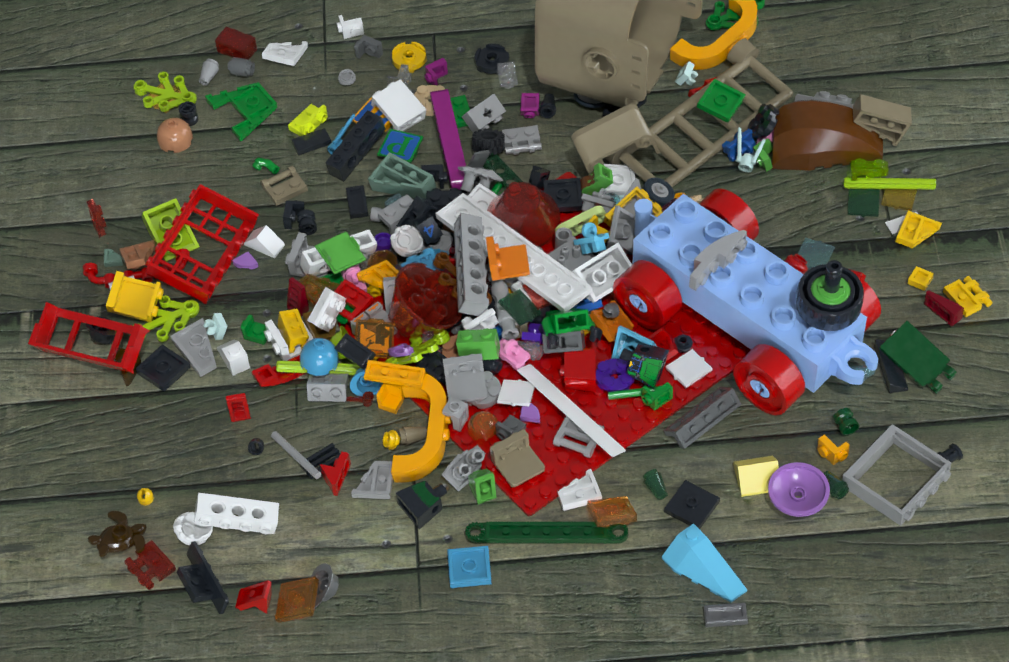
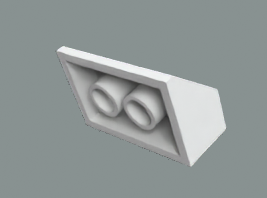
(603, 271)

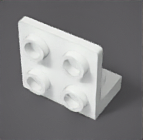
(327, 309)

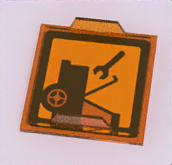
(375, 335)

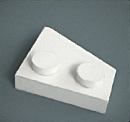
(284, 52)
(579, 492)

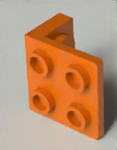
(507, 261)

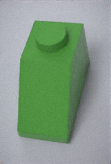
(482, 485)

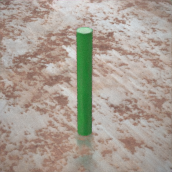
(627, 393)

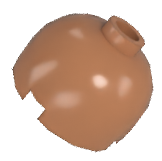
(174, 135)

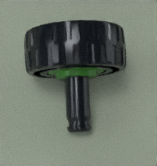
(829, 297)

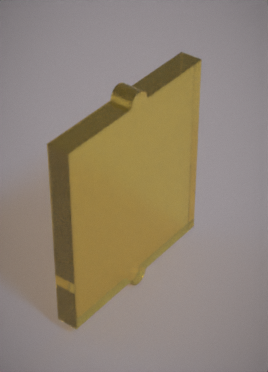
(899, 198)

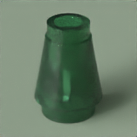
(655, 483)
(838, 487)

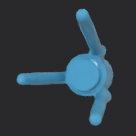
(336, 142)

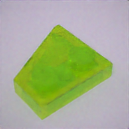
(869, 168)

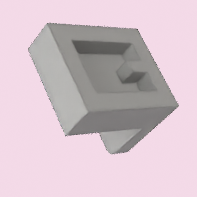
(457, 411)

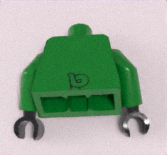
(568, 321)

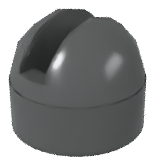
(611, 310)

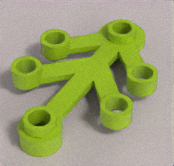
(141, 88)
(187, 310)
(440, 337)

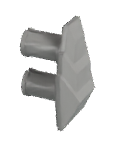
(486, 177)
(462, 466)

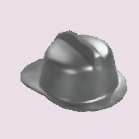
(327, 584)

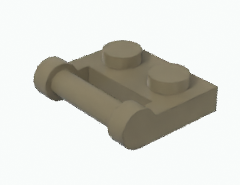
(286, 189)

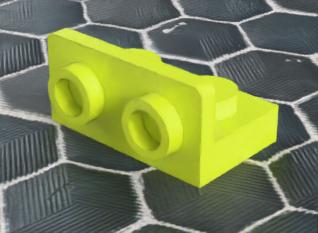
(308, 120)

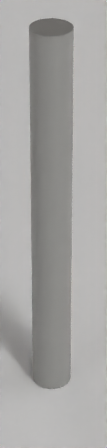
(296, 455)

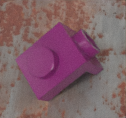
(435, 70)
(530, 105)

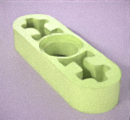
(584, 217)

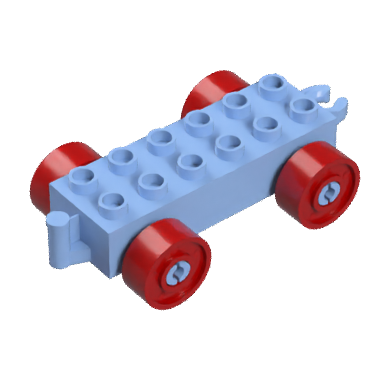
(746, 299)

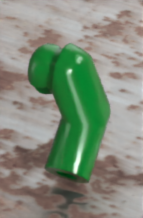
(271, 166)

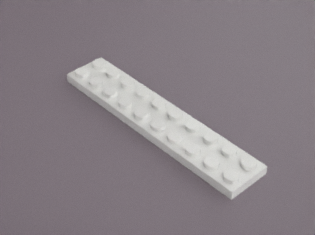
(546, 275)

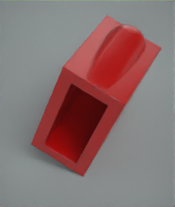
(579, 370)

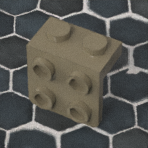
(516, 459)

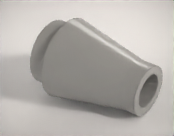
(209, 70)

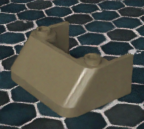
(611, 135)

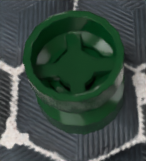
(846, 422)

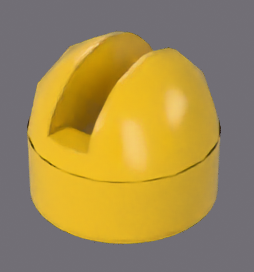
(148, 496)

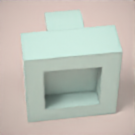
(686, 74)
(216, 326)

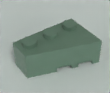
(401, 177)

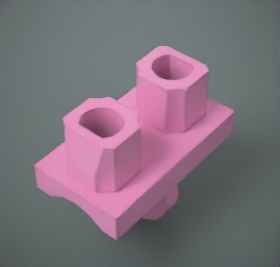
(351, 275)
(513, 353)

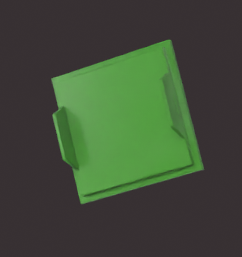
(340, 252)

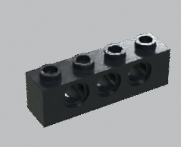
(355, 145)

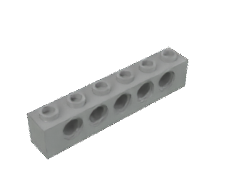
(470, 265)

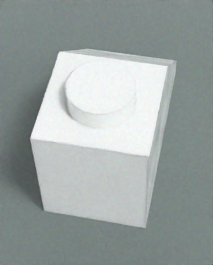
(234, 356)

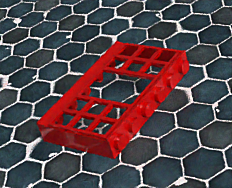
(217, 200)

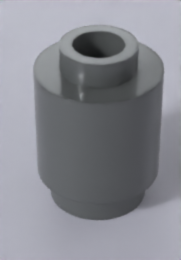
(241, 67)

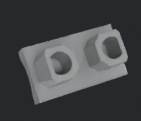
(597, 199)

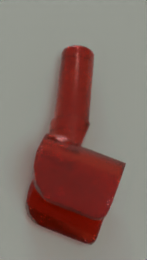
(366, 399)

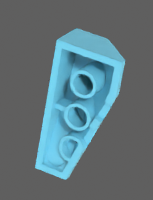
(699, 560)

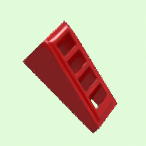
(238, 407)

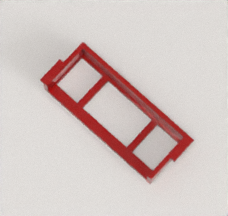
(44, 329)

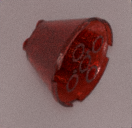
(527, 212)
(421, 302)

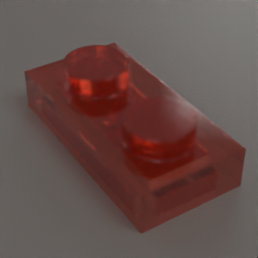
(98, 221)

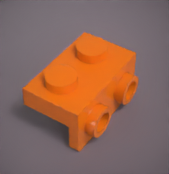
(610, 325)

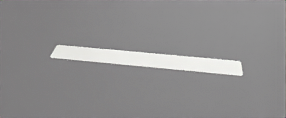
(571, 410)

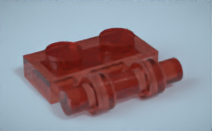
(156, 562)

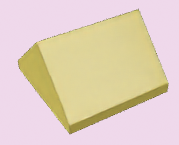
(754, 474)

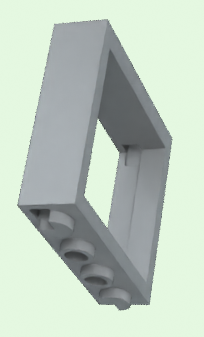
(896, 436)

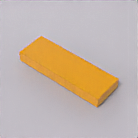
(394, 374)

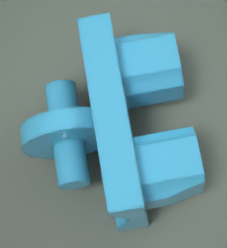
(592, 241)

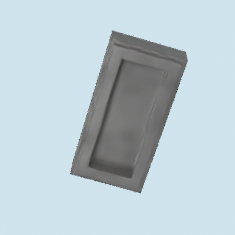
(725, 615)

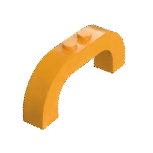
(717, 52)
(420, 464)

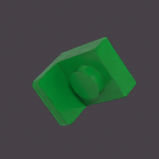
(253, 330)
(658, 397)

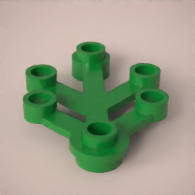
(716, 21)

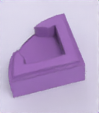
(245, 261)
(400, 350)
(530, 414)

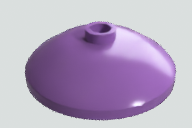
(801, 481)

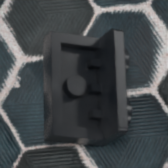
(433, 365)

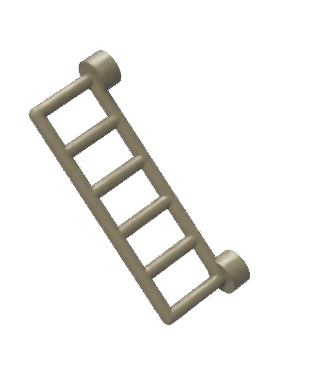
(741, 56)

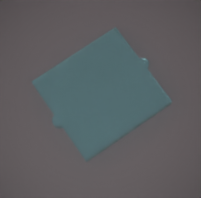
(815, 252)

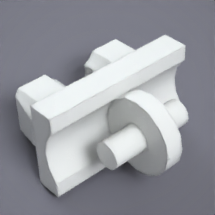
(485, 320)

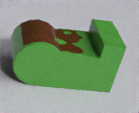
(596, 180)

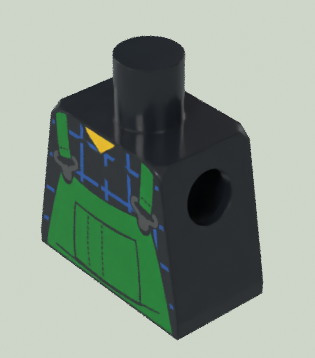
(645, 363)

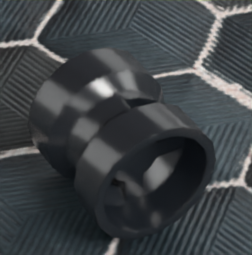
(188, 113)
(307, 224)

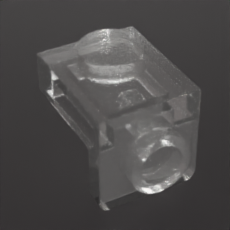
(403, 74)
(507, 74)

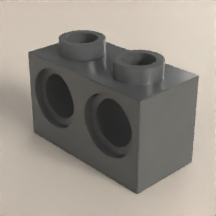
(567, 342)

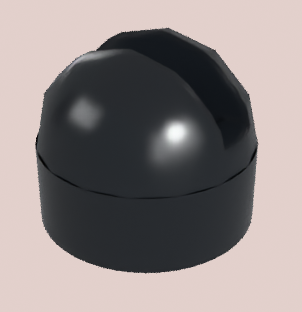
(252, 446)

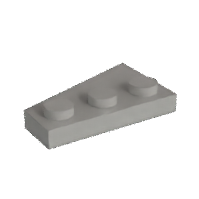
(195, 347)

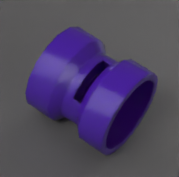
(383, 241)

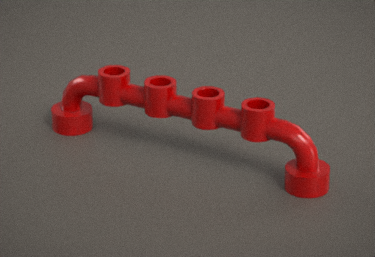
(91, 270)

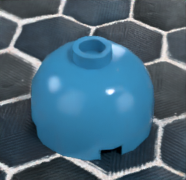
(319, 356)

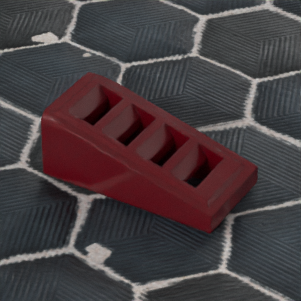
(297, 297)
(944, 308)

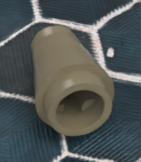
(411, 434)

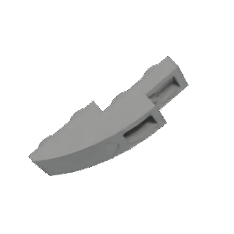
(717, 254)

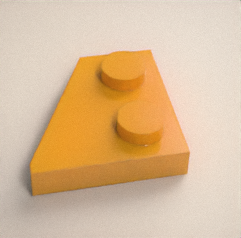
(375, 273)

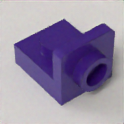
(534, 333)

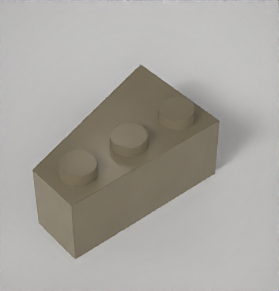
(883, 117)

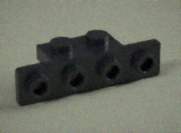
(201, 581)

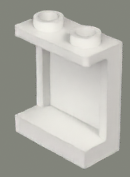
(399, 106)

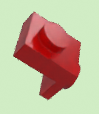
(664, 340)

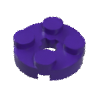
(610, 367)

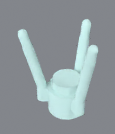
(748, 160)

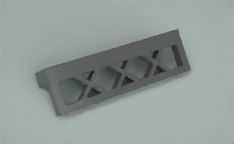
(703, 416)

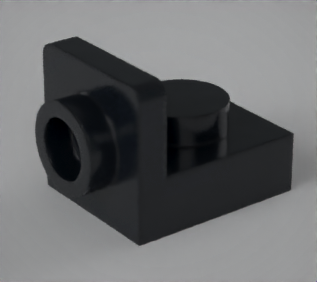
(437, 172)
(538, 175)
(290, 213)

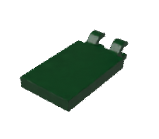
(917, 357)

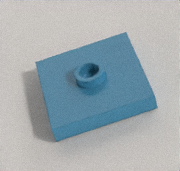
(469, 566)

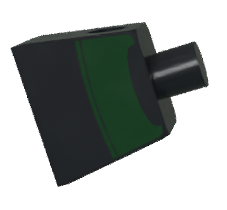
(421, 502)

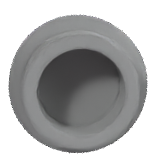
(346, 77)

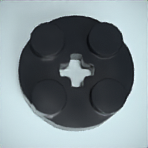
(491, 50)
(764, 121)

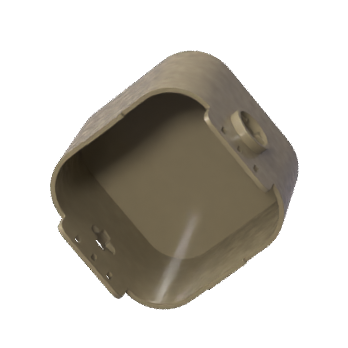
(607, 46)

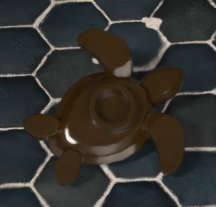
(119, 536)

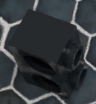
(417, 209)

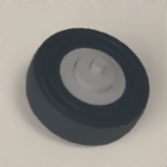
(659, 191)

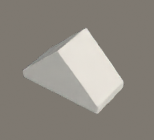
(265, 241)

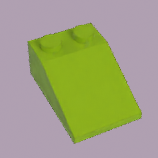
(160, 219)

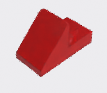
(336, 475)
(255, 596)

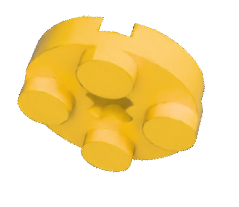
(415, 50)

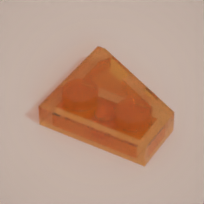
(315, 286)

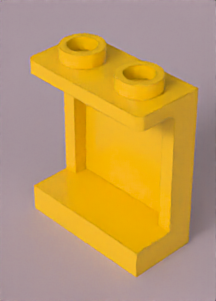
(134, 298)

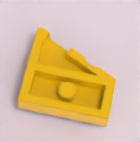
(916, 229)

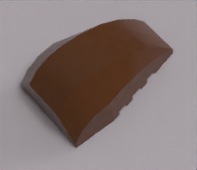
(820, 135)

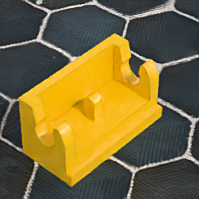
(292, 329)

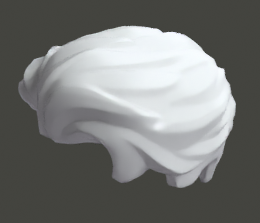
(406, 241)
(188, 531)

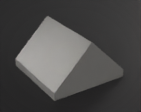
(622, 230)

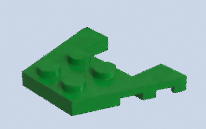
(250, 101)

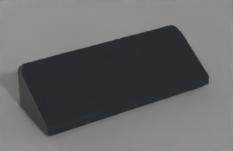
(892, 373)

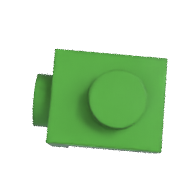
(763, 159)

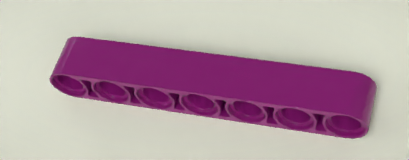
(448, 136)

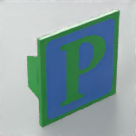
(401, 144)

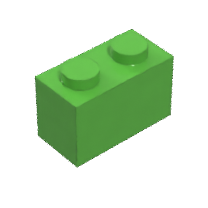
(477, 342)

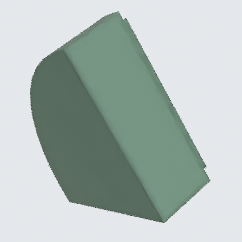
(112, 258)

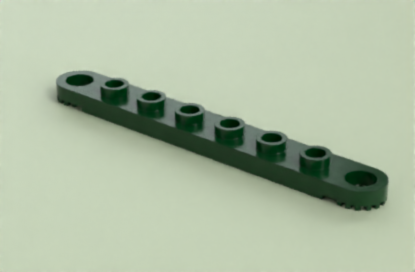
(545, 532)

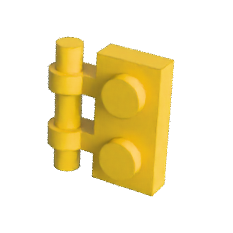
(962, 295)

